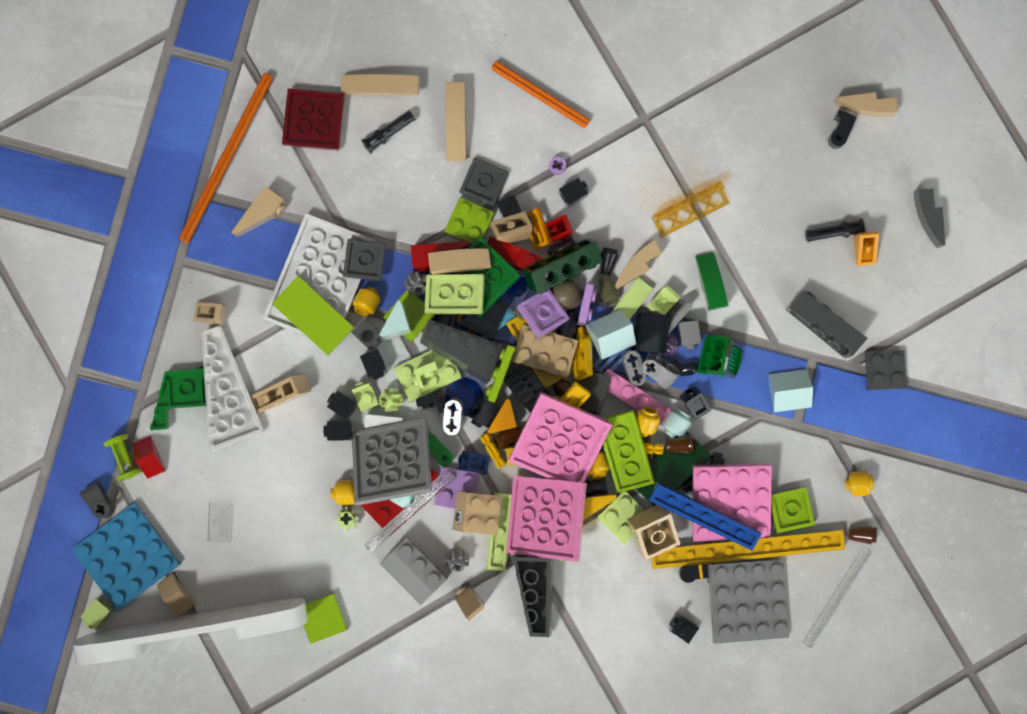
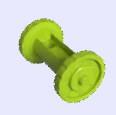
(122, 457)

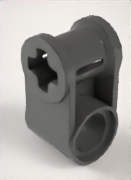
(95, 498)

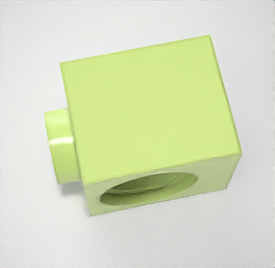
(96, 613)

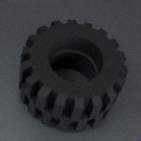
(525, 386)

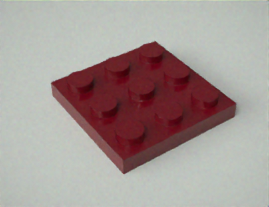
(313, 119)

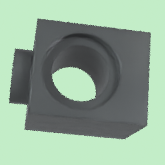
(365, 326)

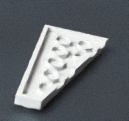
(228, 403)

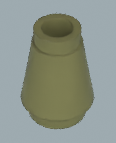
(608, 293)

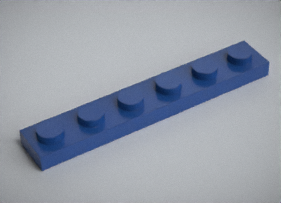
(704, 516)

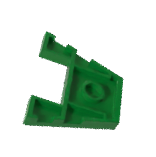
(178, 390)

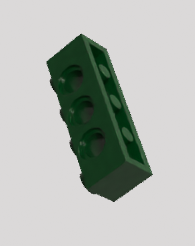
(553, 264)

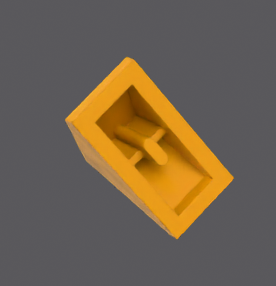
(866, 248)
(504, 419)

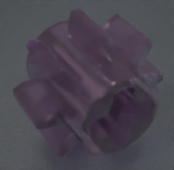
(671, 346)

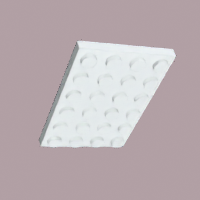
(319, 261)

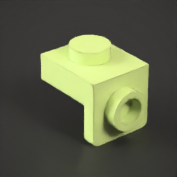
(663, 301)

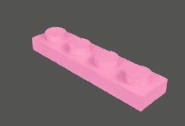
(634, 396)

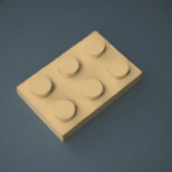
(549, 353)

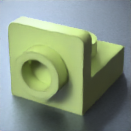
(426, 371)
(365, 396)

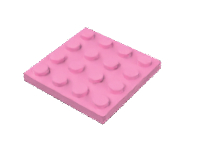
(559, 440)
(736, 491)
(546, 518)

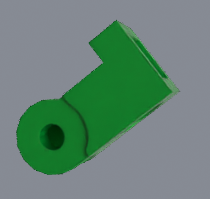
(442, 454)

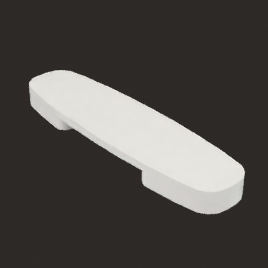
(246, 620)

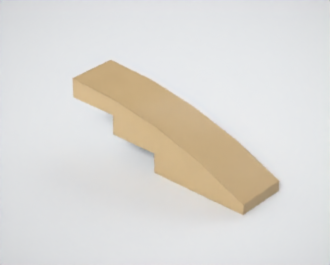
(380, 84)
(455, 121)

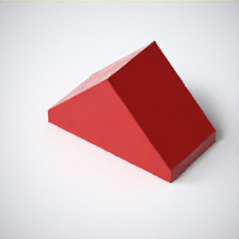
(559, 228)
(148, 457)

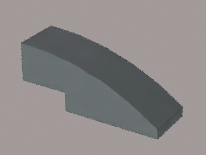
(930, 217)

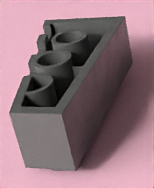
(826, 324)
(463, 349)
(536, 590)

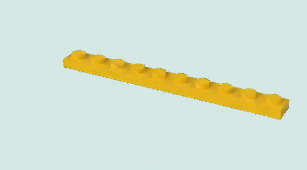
(764, 548)

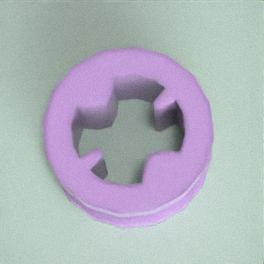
(559, 160)

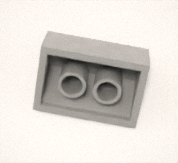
(413, 570)

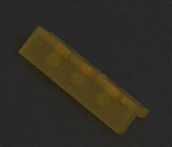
(688, 202)

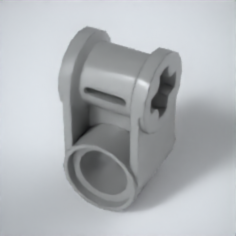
(662, 371)

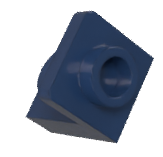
(473, 462)

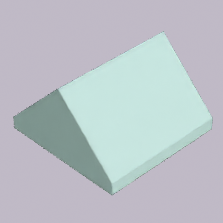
(397, 323)
(611, 334)
(790, 390)

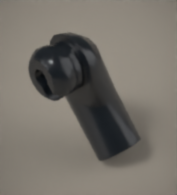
(687, 369)

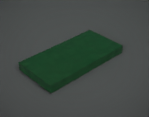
(674, 468)

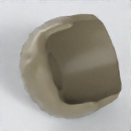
(568, 295)

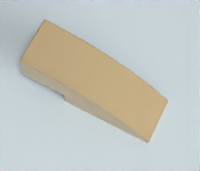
(868, 105)
(459, 261)
(638, 264)

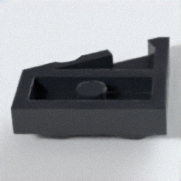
(488, 323)

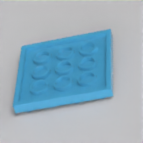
(126, 556)

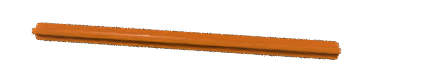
(225, 158)

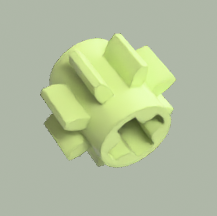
(391, 399)
(343, 514)

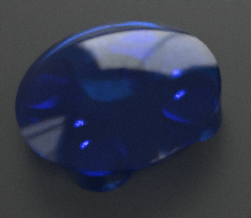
(466, 391)

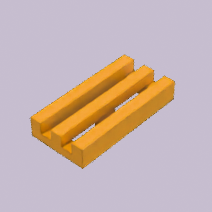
(539, 228)

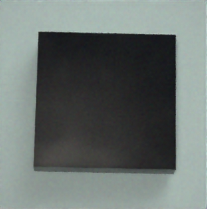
(651, 332)

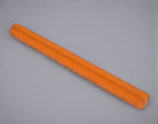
(540, 94)

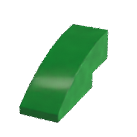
(711, 281)

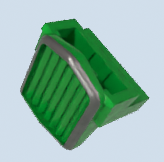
(719, 357)

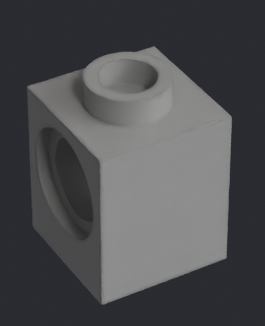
(689, 334)

